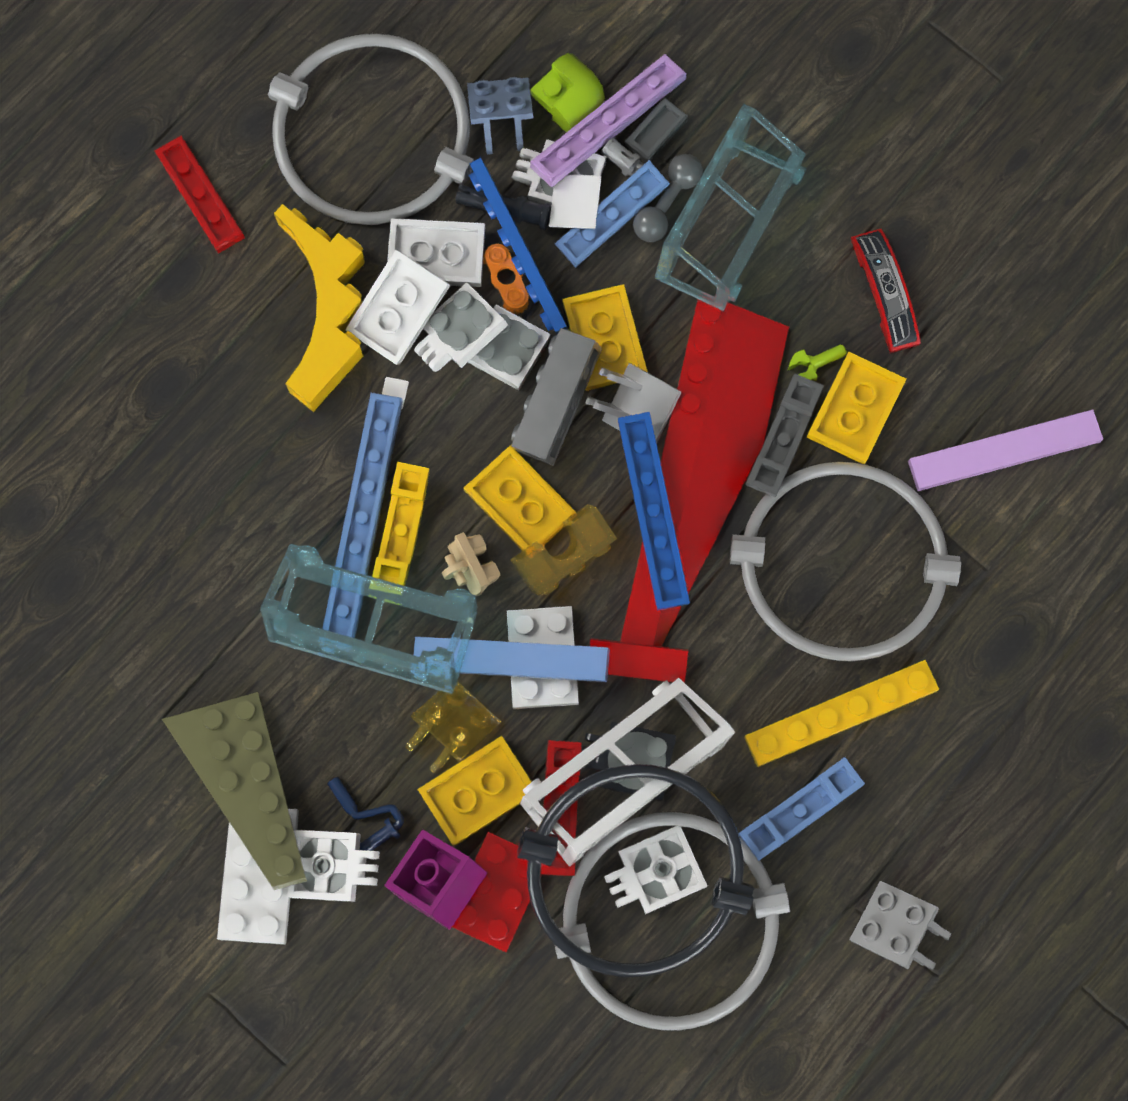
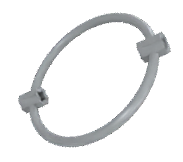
(292, 92)
(939, 568)
(767, 902)

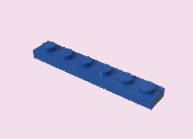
(511, 236)
(653, 511)

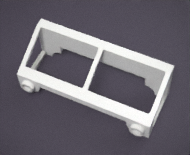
(652, 787)

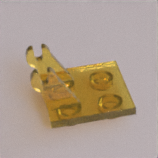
(455, 721)

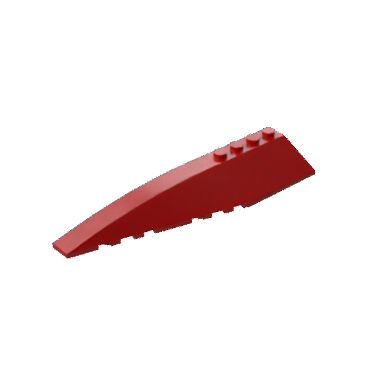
(710, 443)

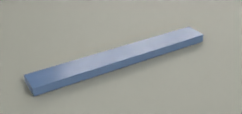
(364, 509)

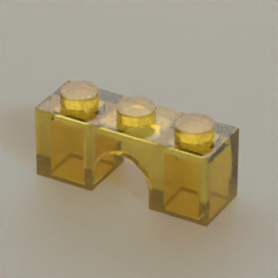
(588, 538)

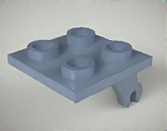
(499, 101)

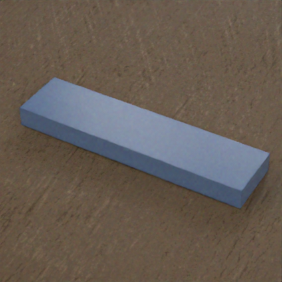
(614, 213)

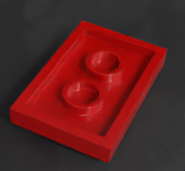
(501, 897)

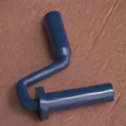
(350, 807)

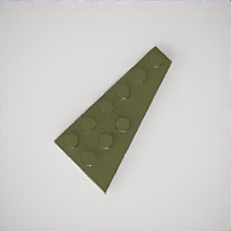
(239, 768)

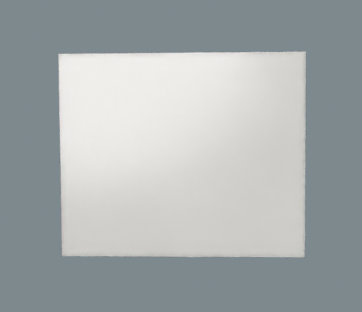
(575, 202)

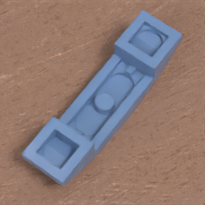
(801, 809)

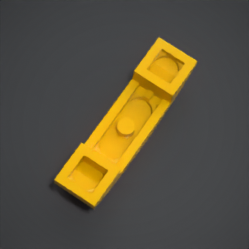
(402, 523)

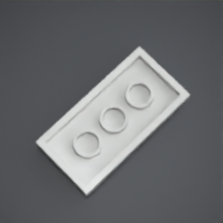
(248, 902)

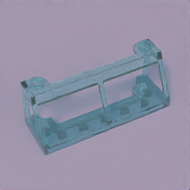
(730, 147)
(431, 669)

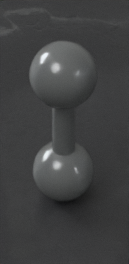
(651, 222)

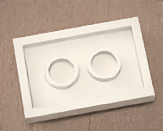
(442, 247)
(397, 307)
(542, 627)

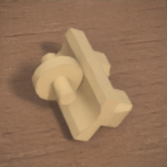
(465, 565)

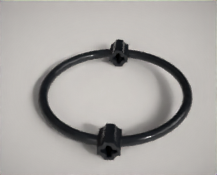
(728, 894)

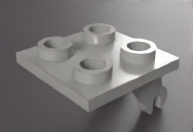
(638, 394)
(895, 926)

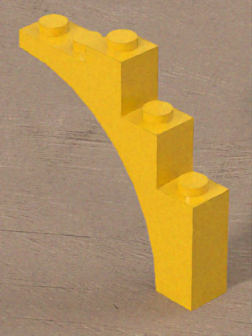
(330, 351)

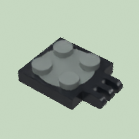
(641, 747)

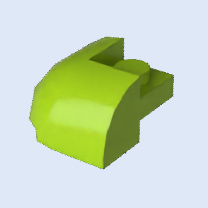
(569, 91)

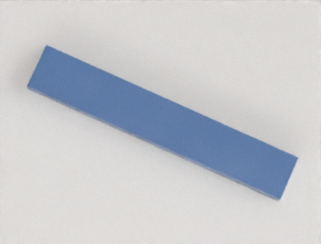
(526, 659)

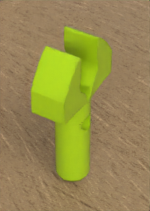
(817, 361)

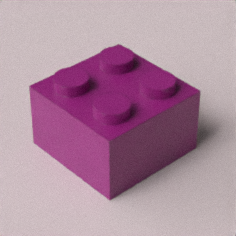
(436, 879)

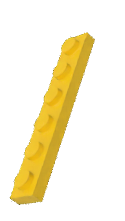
(841, 713)

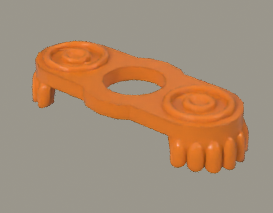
(514, 294)

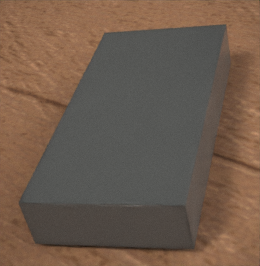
(656, 130)

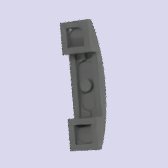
(785, 435)

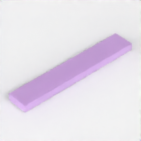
(607, 120)
(1005, 450)

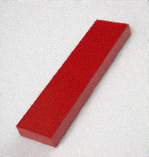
(199, 194)

